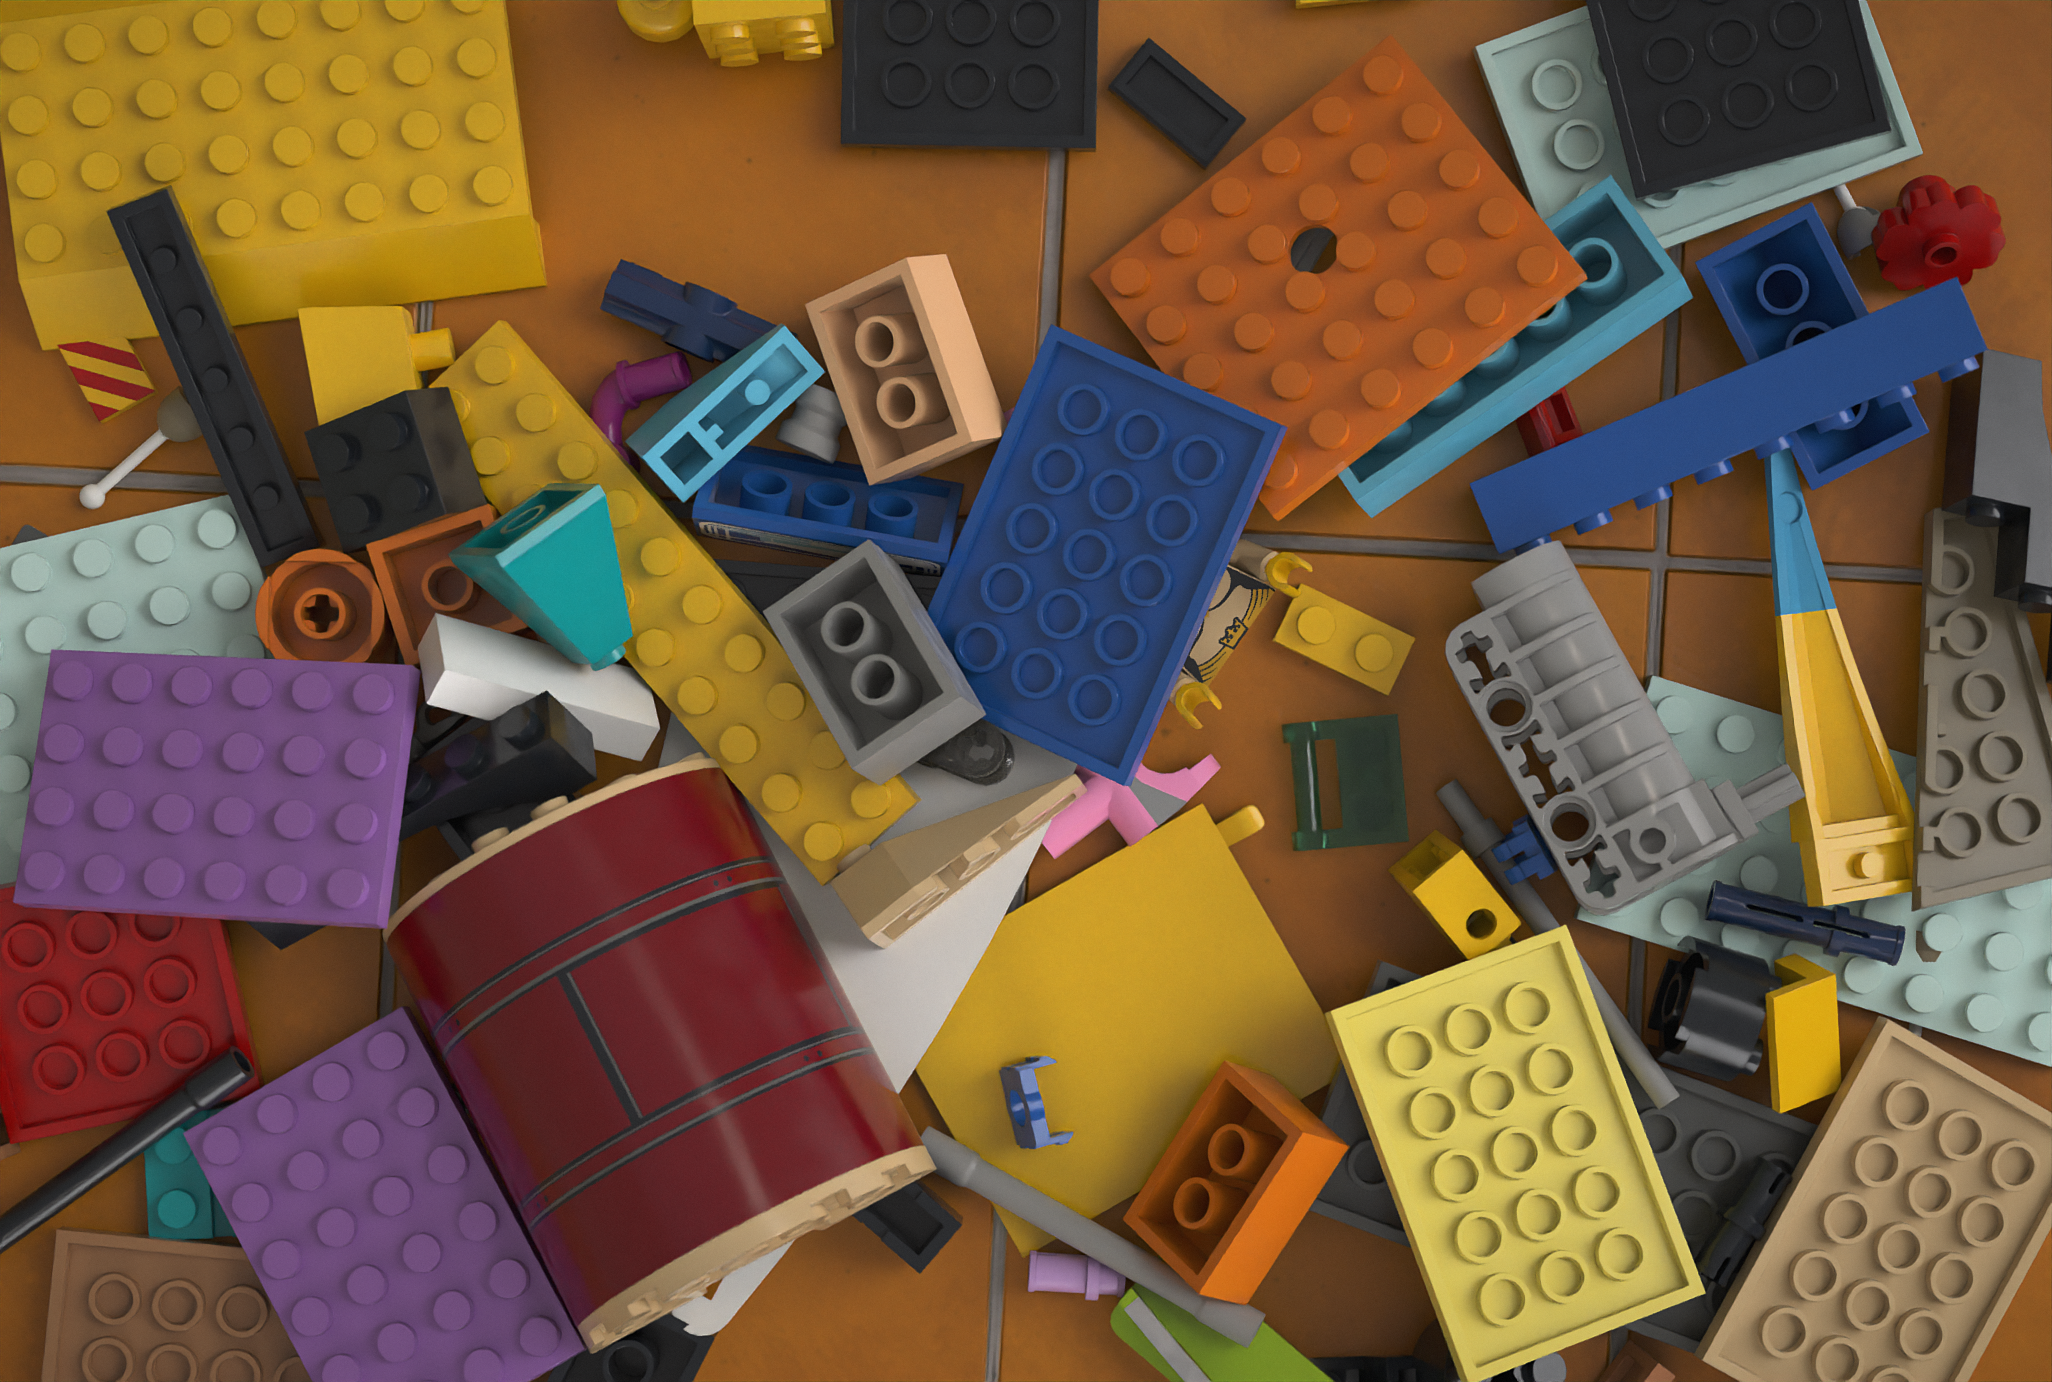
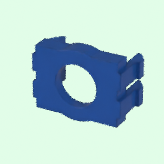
(1536, 856)
(1026, 1105)

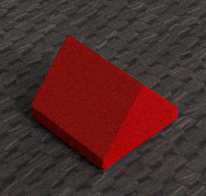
(1549, 424)

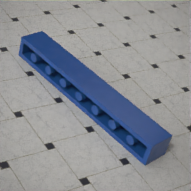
(1730, 416)

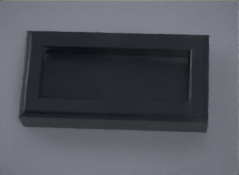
(1176, 104)

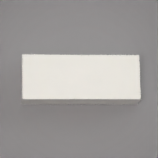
(491, 671)

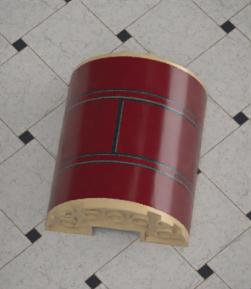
(651, 1042)

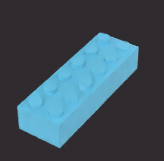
(1625, 293)

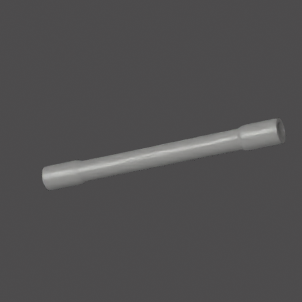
(969, 1170)

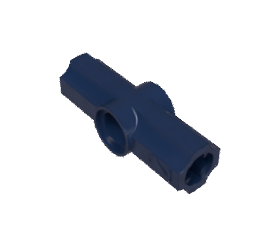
(684, 315)

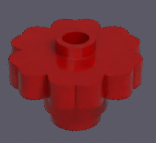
(1937, 234)

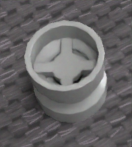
(814, 424)

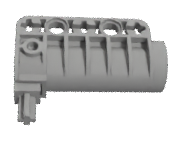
(1599, 733)

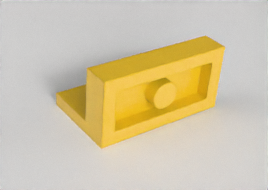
(1802, 1034)

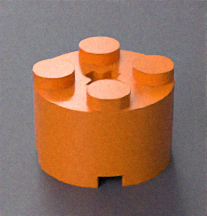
(301, 586)

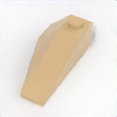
(919, 871)

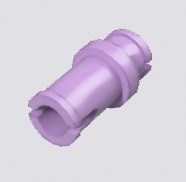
(1073, 1275)

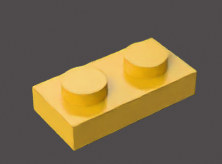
(1344, 639)

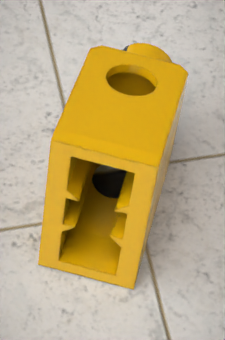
(367, 355)
(1448, 890)

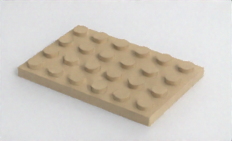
(1895, 1228)

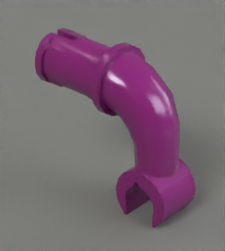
(628, 387)

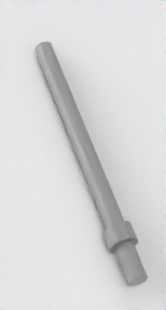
(1479, 839)

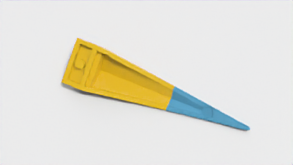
(1855, 811)

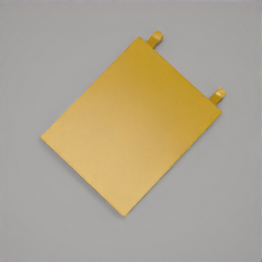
(1139, 995)

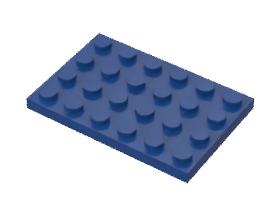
(1097, 550)

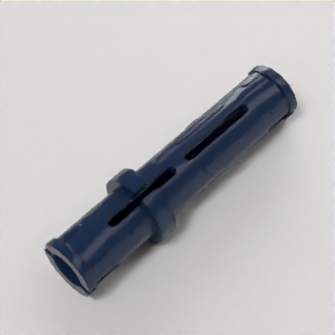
(1878, 939)

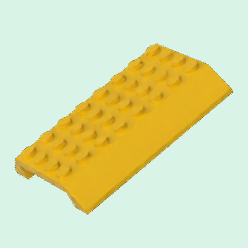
(304, 138)

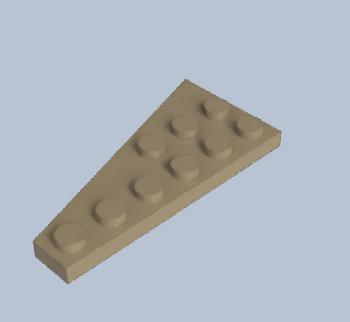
(1979, 727)

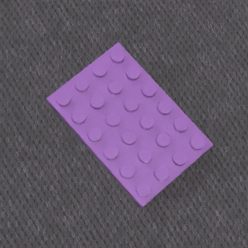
(218, 787)
(383, 1220)

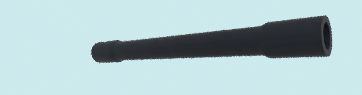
(197, 1093)

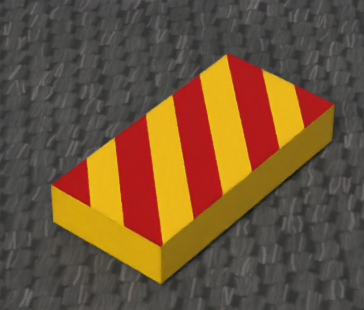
(109, 375)

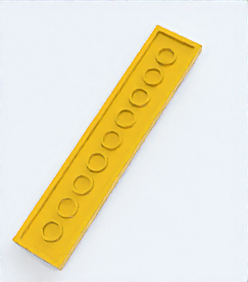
(689, 622)

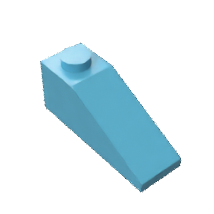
(724, 411)

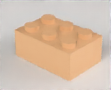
(907, 368)

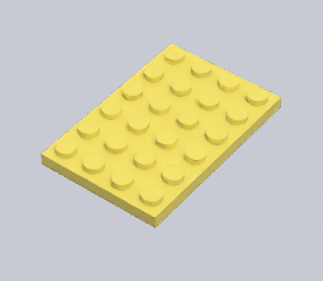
(1514, 1154)

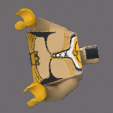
(1231, 613)

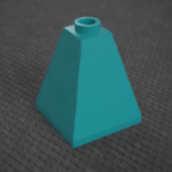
(556, 571)

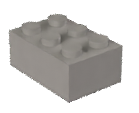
(874, 663)

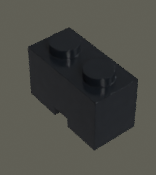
(912, 1223)

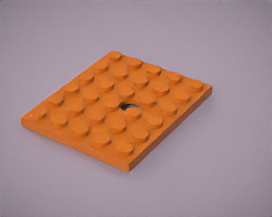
(1425, 283)

